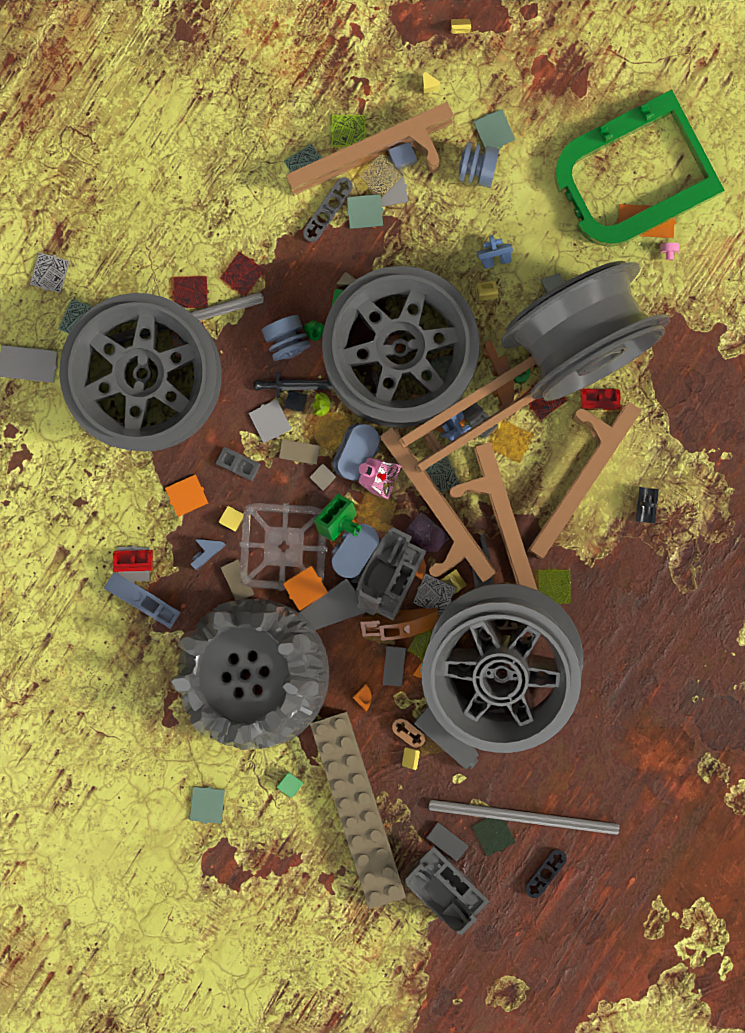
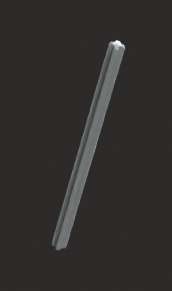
(201, 314)
(525, 817)

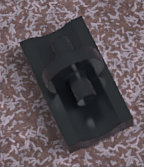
(647, 505)

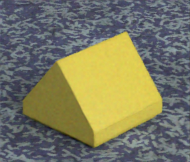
(430, 83)
(487, 290)

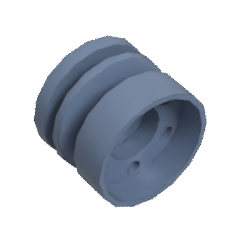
(478, 164)
(285, 336)

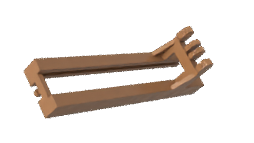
(412, 130)
(608, 440)
(441, 451)
(493, 486)
(464, 544)

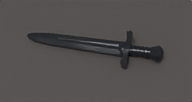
(292, 385)

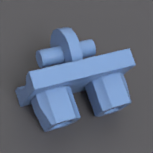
(503, 251)
(453, 428)

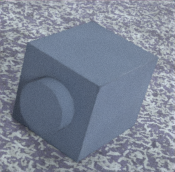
(402, 156)

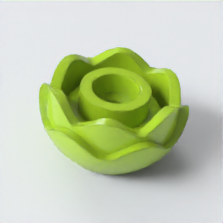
(321, 404)

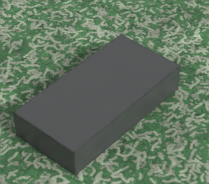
(394, 666)
(447, 841)

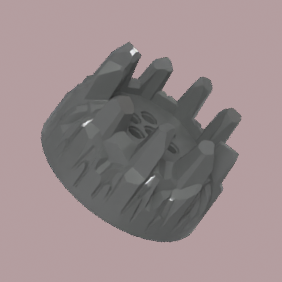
(290, 691)

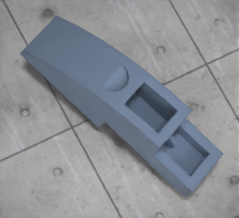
(142, 600)

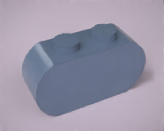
(356, 447)
(354, 551)

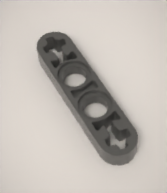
(330, 211)

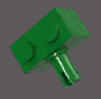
(336, 518)

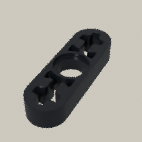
(532, 881)

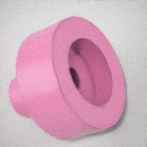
(669, 249)

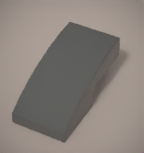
(474, 415)
(238, 464)

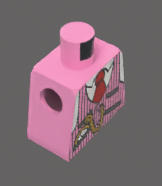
(378, 476)

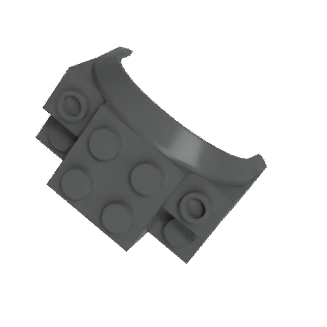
(389, 574)
(446, 890)

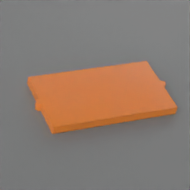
(663, 231)

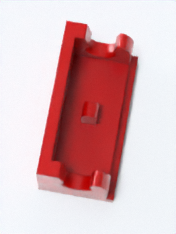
(600, 399)
(133, 560)

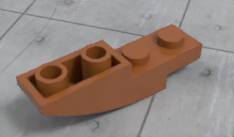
(499, 366)
(404, 625)

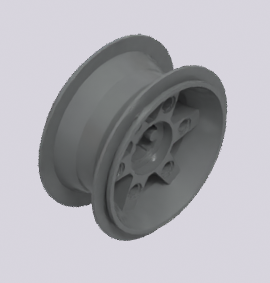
(359, 301)
(585, 330)
(83, 396)
(469, 717)

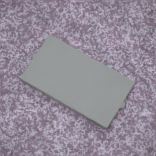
(28, 363)

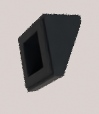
(295, 401)

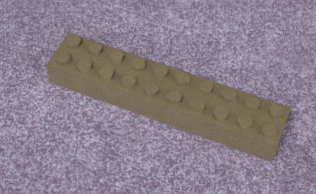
(358, 810)

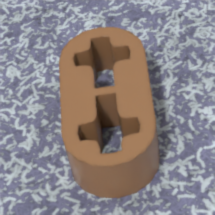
(412, 729)

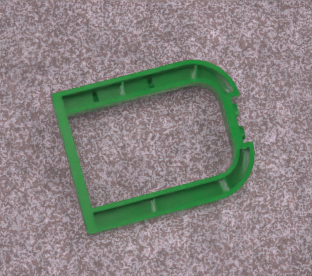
(614, 131)

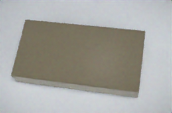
(299, 452)
(232, 574)

